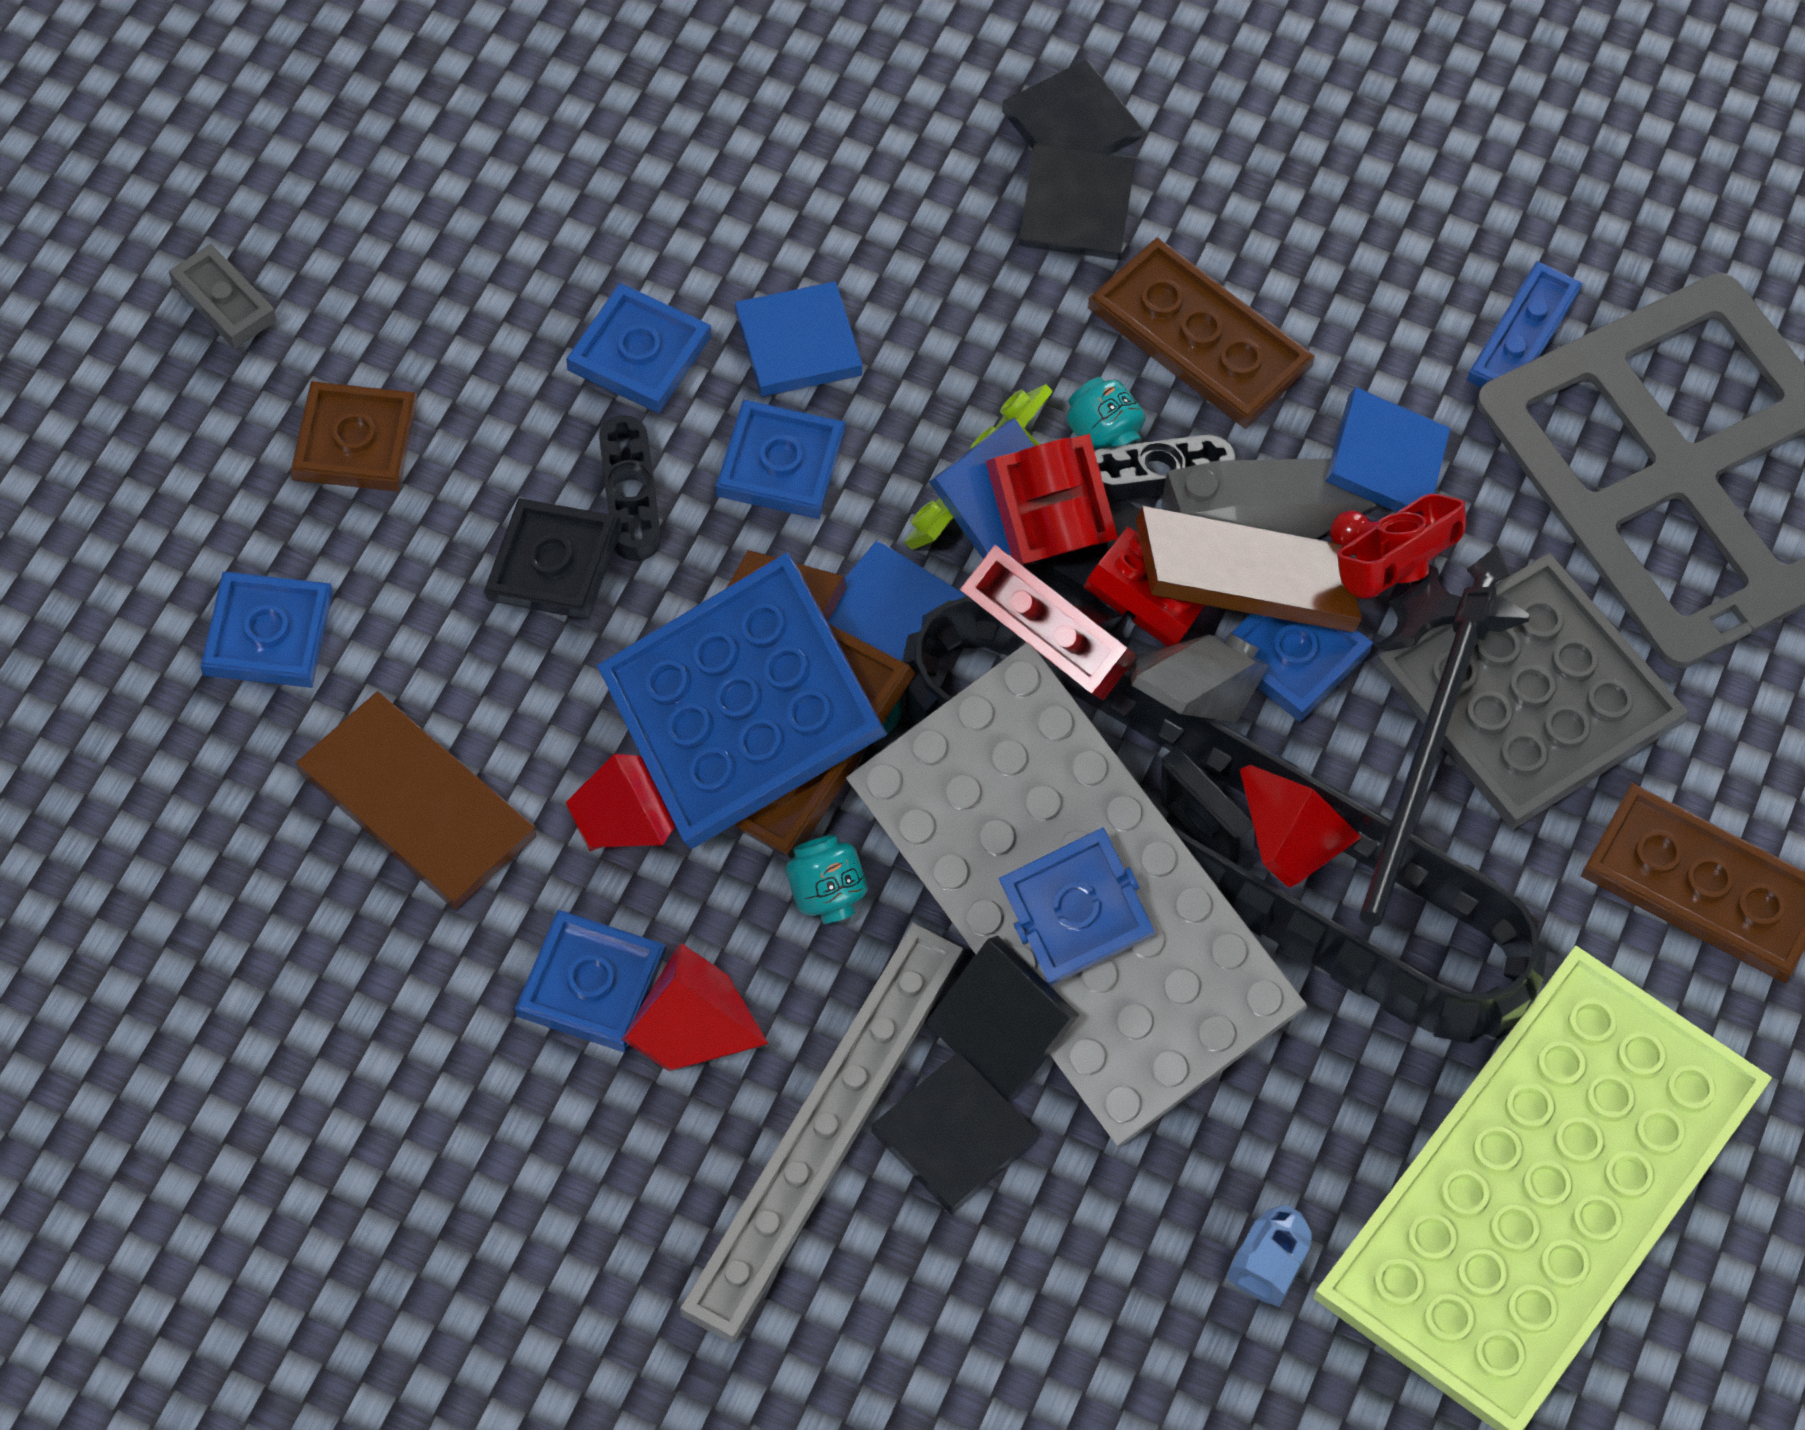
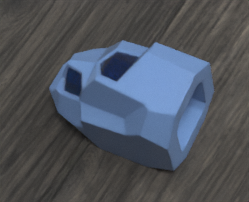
(1272, 1255)

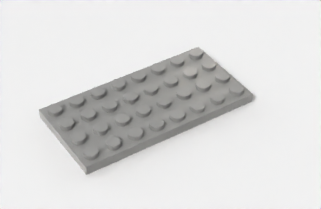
(1021, 773)

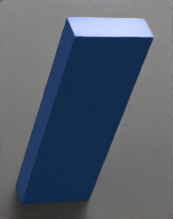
(1527, 323)

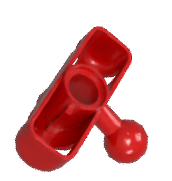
(1397, 545)

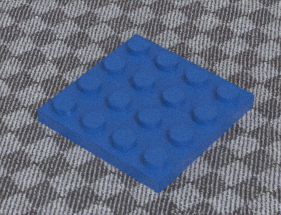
(740, 700)

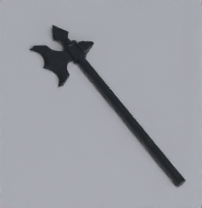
(1472, 618)

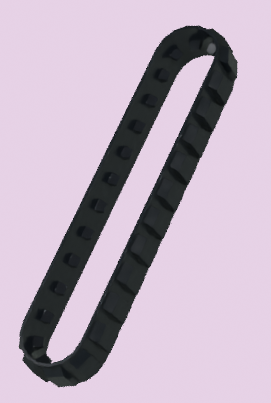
(1260, 905)

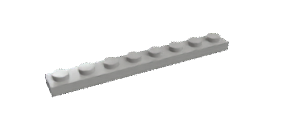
(821, 1134)

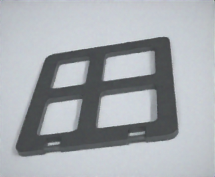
(1678, 468)

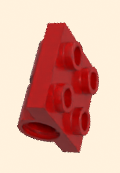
(1051, 499)
(1123, 585)

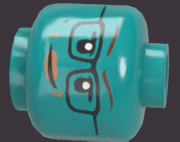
(1106, 413)
(826, 878)

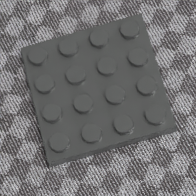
(1542, 699)

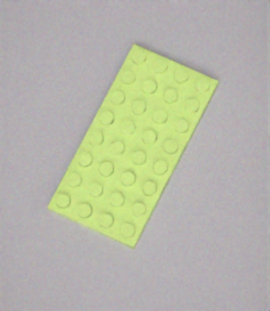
(1542, 1192)

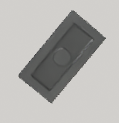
(222, 296)

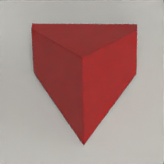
(620, 806)
(1293, 825)
(692, 1015)

